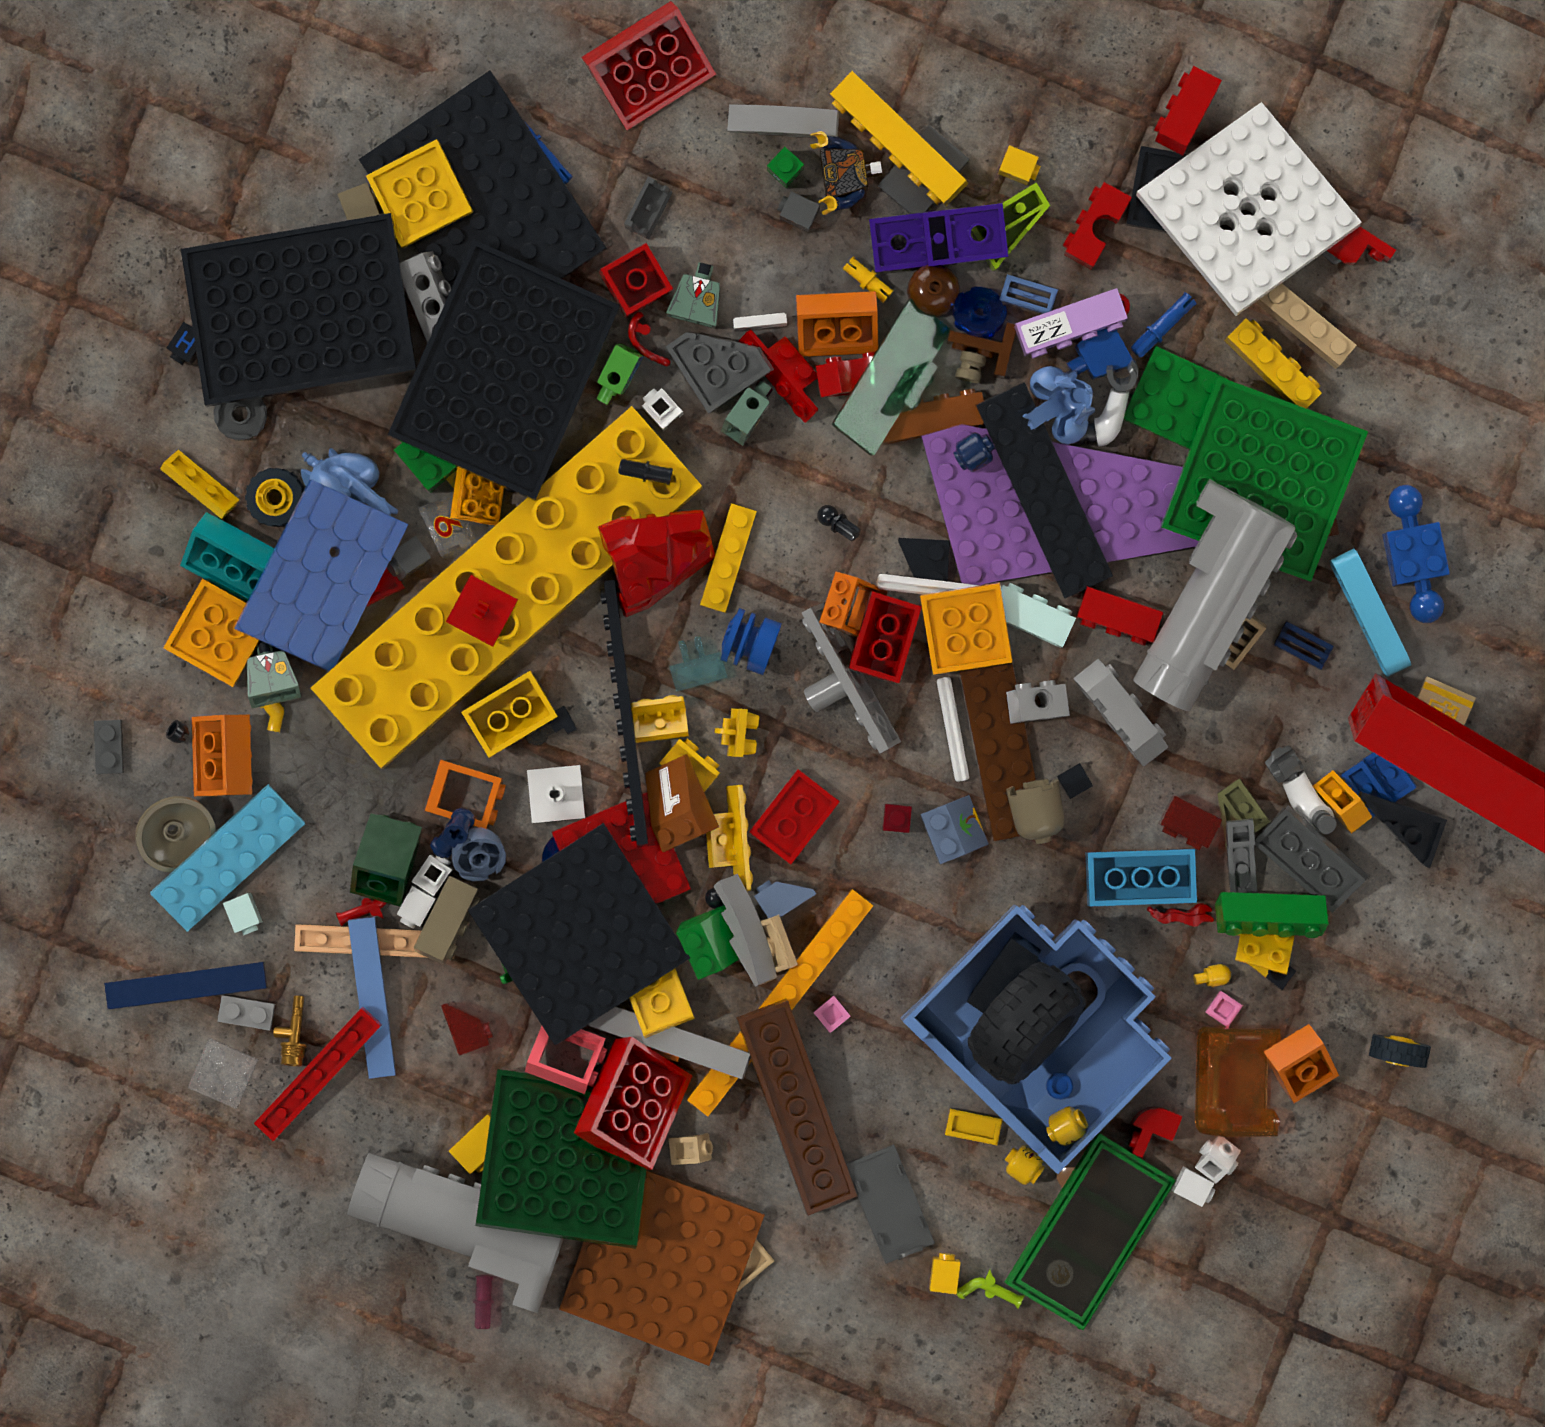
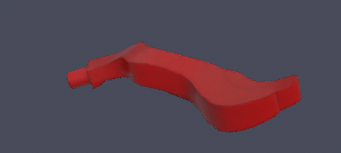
(1192, 917)

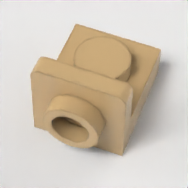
(690, 1149)

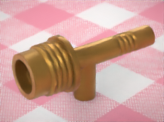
(292, 1051)

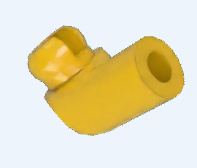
(276, 714)

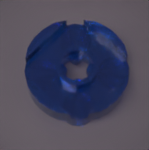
(974, 324)

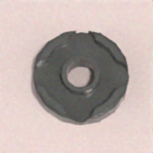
(245, 429)

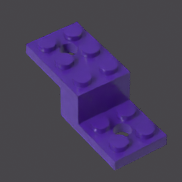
(938, 237)

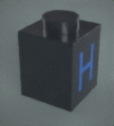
(183, 345)

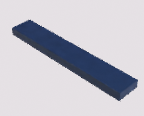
(185, 985)

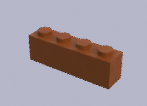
(936, 416)

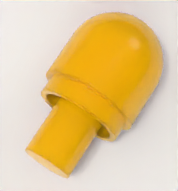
(1213, 976)

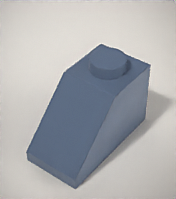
(781, 897)

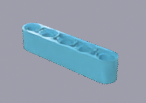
(1370, 612)

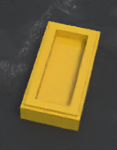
(973, 1126)

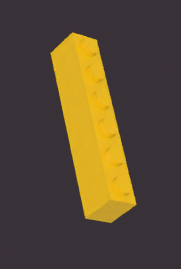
(898, 138)

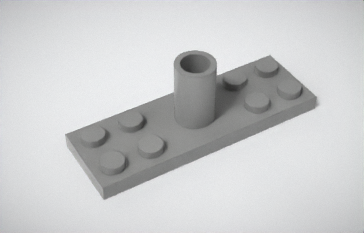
(846, 683)

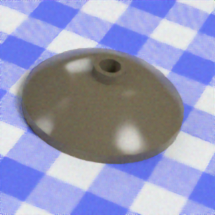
(167, 848)

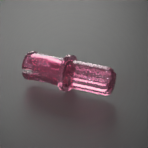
(483, 1301)

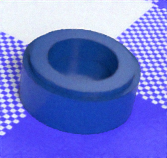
(1059, 1085)

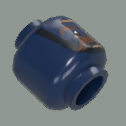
(974, 452)

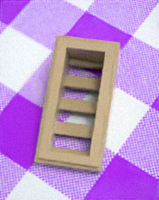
(1260, 628)

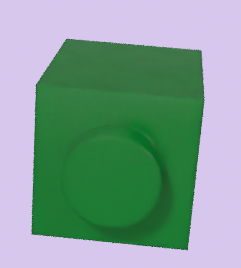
(785, 167)

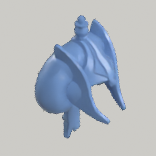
(1066, 400)
(348, 474)

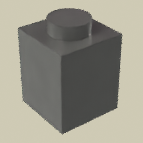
(798, 211)
(408, 559)

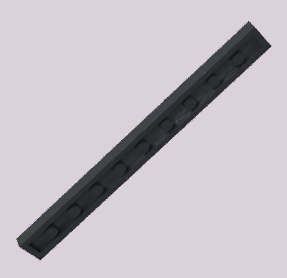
(625, 725)

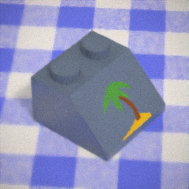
(954, 829)

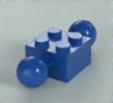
(1416, 554)

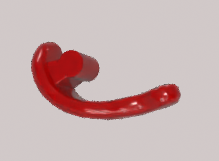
(636, 326)

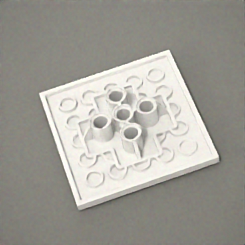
(1252, 160)

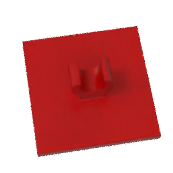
(481, 610)

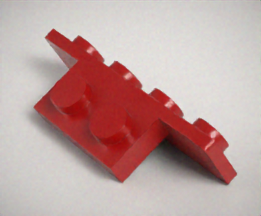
(789, 375)

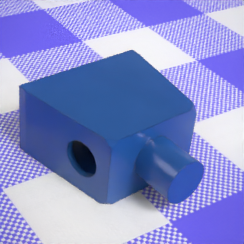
(1099, 353)

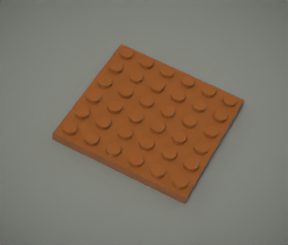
(679, 1276)

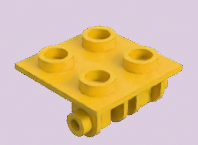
(1265, 951)

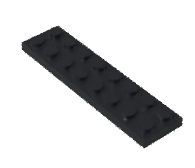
(1044, 491)

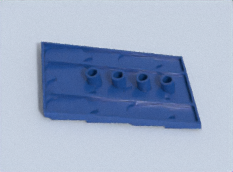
(305, 595)

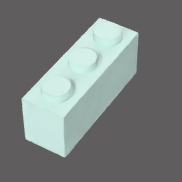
(1035, 616)

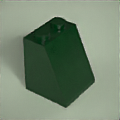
(385, 859)

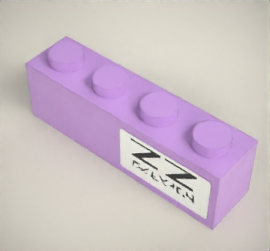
(1071, 322)

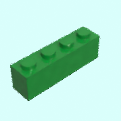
(1271, 914)

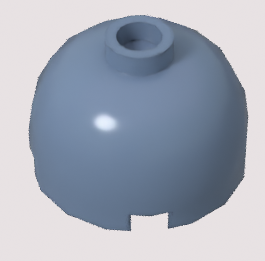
(479, 855)

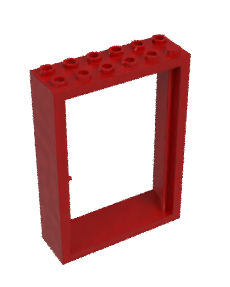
(1451, 759)

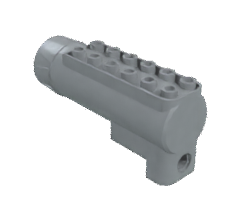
(1230, 572)
(445, 1215)

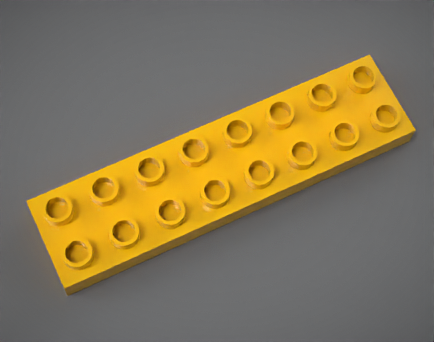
(538, 553)

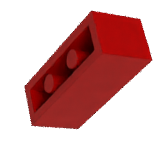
(1186, 109)
(1118, 616)

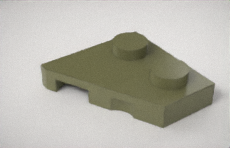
(1239, 804)

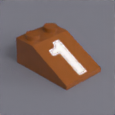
(678, 804)

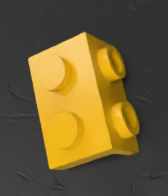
(659, 718)

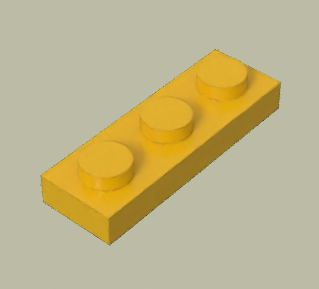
(199, 484)

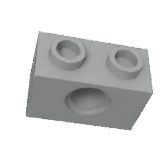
(1023, 707)

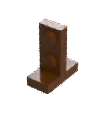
(987, 348)

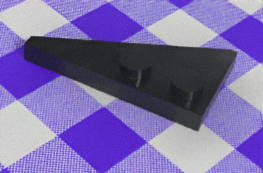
(926, 557)
(1413, 828)

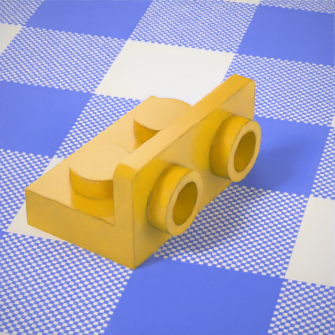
(704, 768)

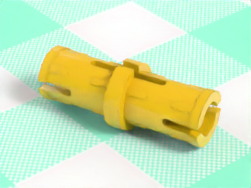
(867, 279)

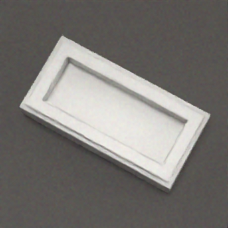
(760, 321)

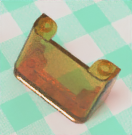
(1234, 1082)

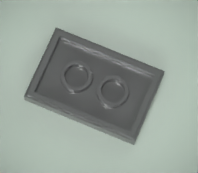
(904, 191)

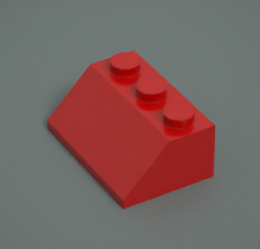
(884, 637)

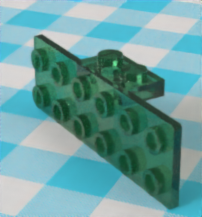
(892, 378)

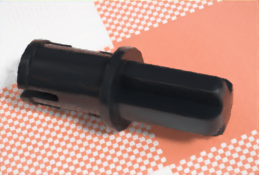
(645, 471)

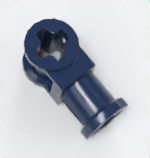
(454, 833)

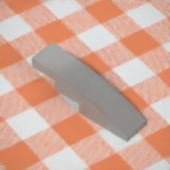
(782, 120)
(749, 937)

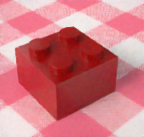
(635, 280)

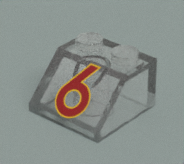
(447, 533)

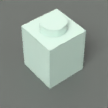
(243, 914)

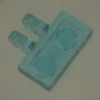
(697, 671)

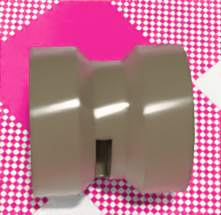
(973, 361)

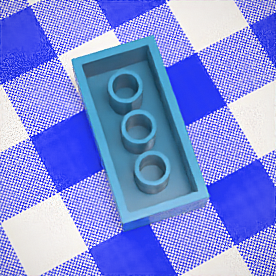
(1141, 877)

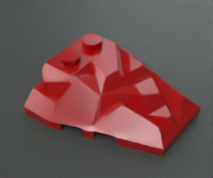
(655, 554)

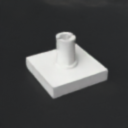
(556, 794)

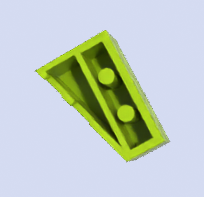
(1019, 216)

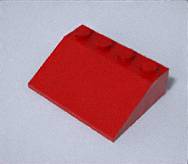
(649, 65)
(633, 1103)

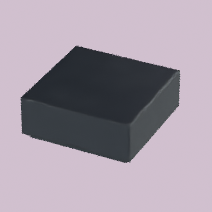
(1074, 781)

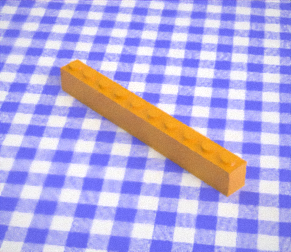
(791, 986)

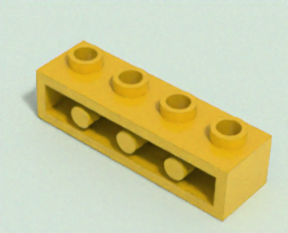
(1272, 365)

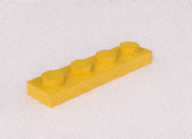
(728, 558)

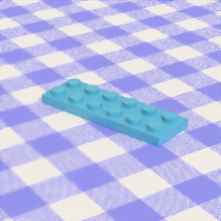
(227, 857)

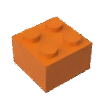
(1301, 1063)

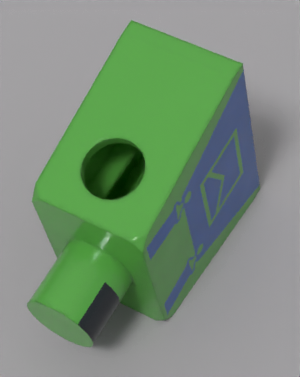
(624, 362)

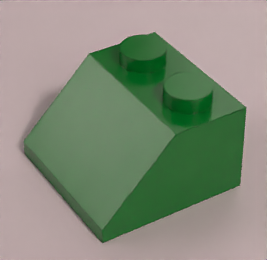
(707, 942)

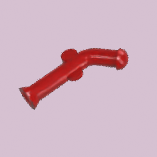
(366, 907)

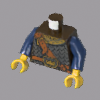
(843, 171)

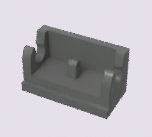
(648, 208)

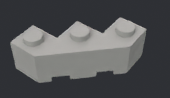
(1121, 712)

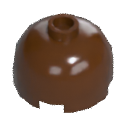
(931, 302)

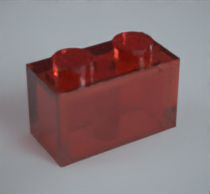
(1189, 822)

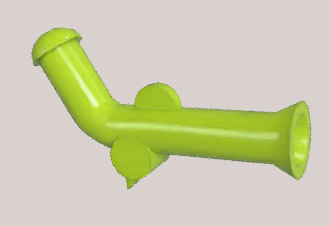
(991, 1290)

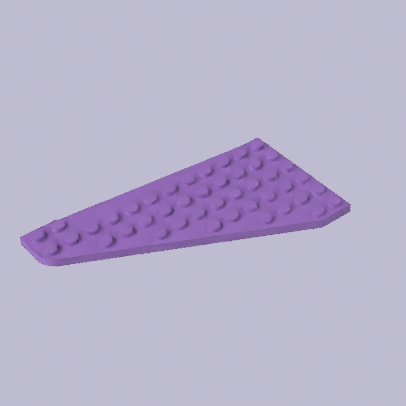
(991, 532)

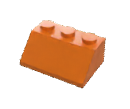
(837, 323)
(222, 755)

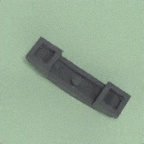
(1241, 856)

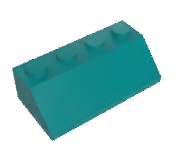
(226, 556)

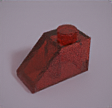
(466, 1029)

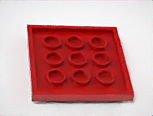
(656, 869)

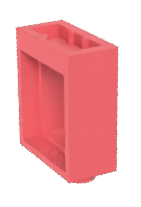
(581, 1038)

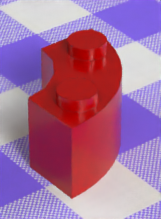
(840, 376)

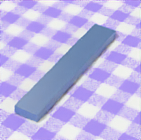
(372, 994)

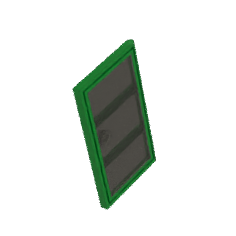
(1090, 1231)

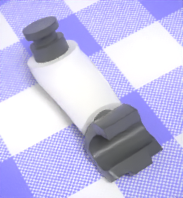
(1110, 421)
(1302, 796)

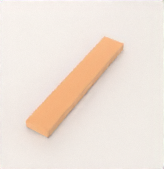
(337, 940)

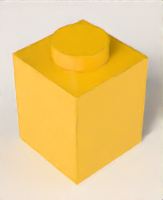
(1019, 166)
(944, 1273)

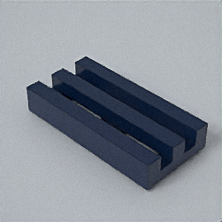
(1323, 655)

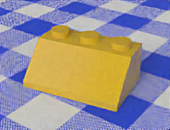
(509, 714)

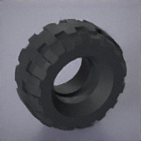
(1026, 1023)

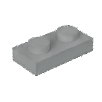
(246, 1012)

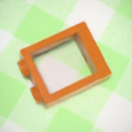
(836, 612)
(439, 786)

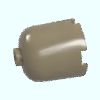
(1037, 810)

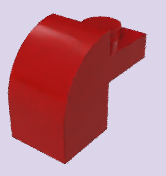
(1150, 1121)

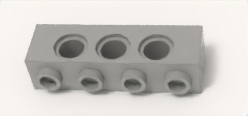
(421, 297)

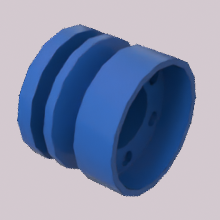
(750, 641)

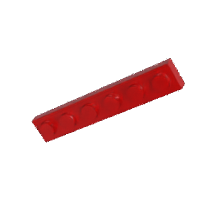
(317, 1074)

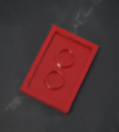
(794, 816)

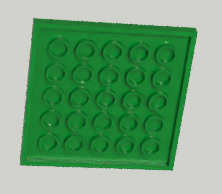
(1273, 456)

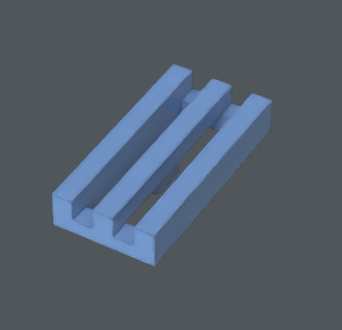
(1003, 298)

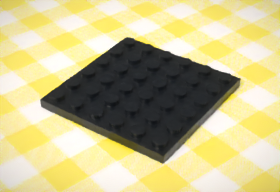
(579, 934)

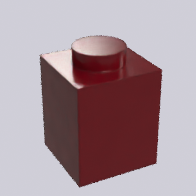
(896, 818)

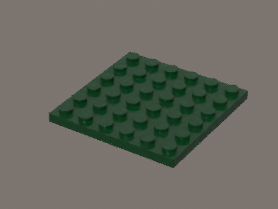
(547, 1177)

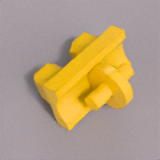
(734, 732)

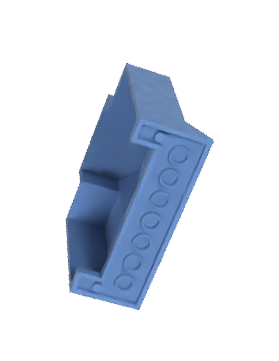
(1102, 1054)

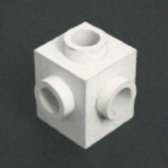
(1217, 1159)

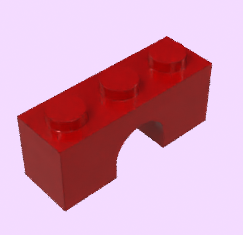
(1106, 204)

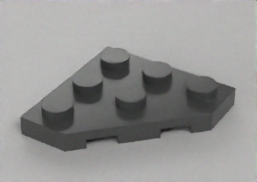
(718, 366)

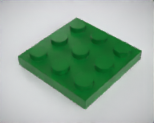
(1171, 397)

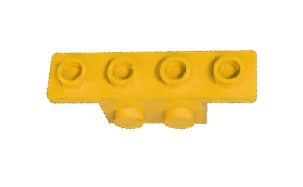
(729, 842)

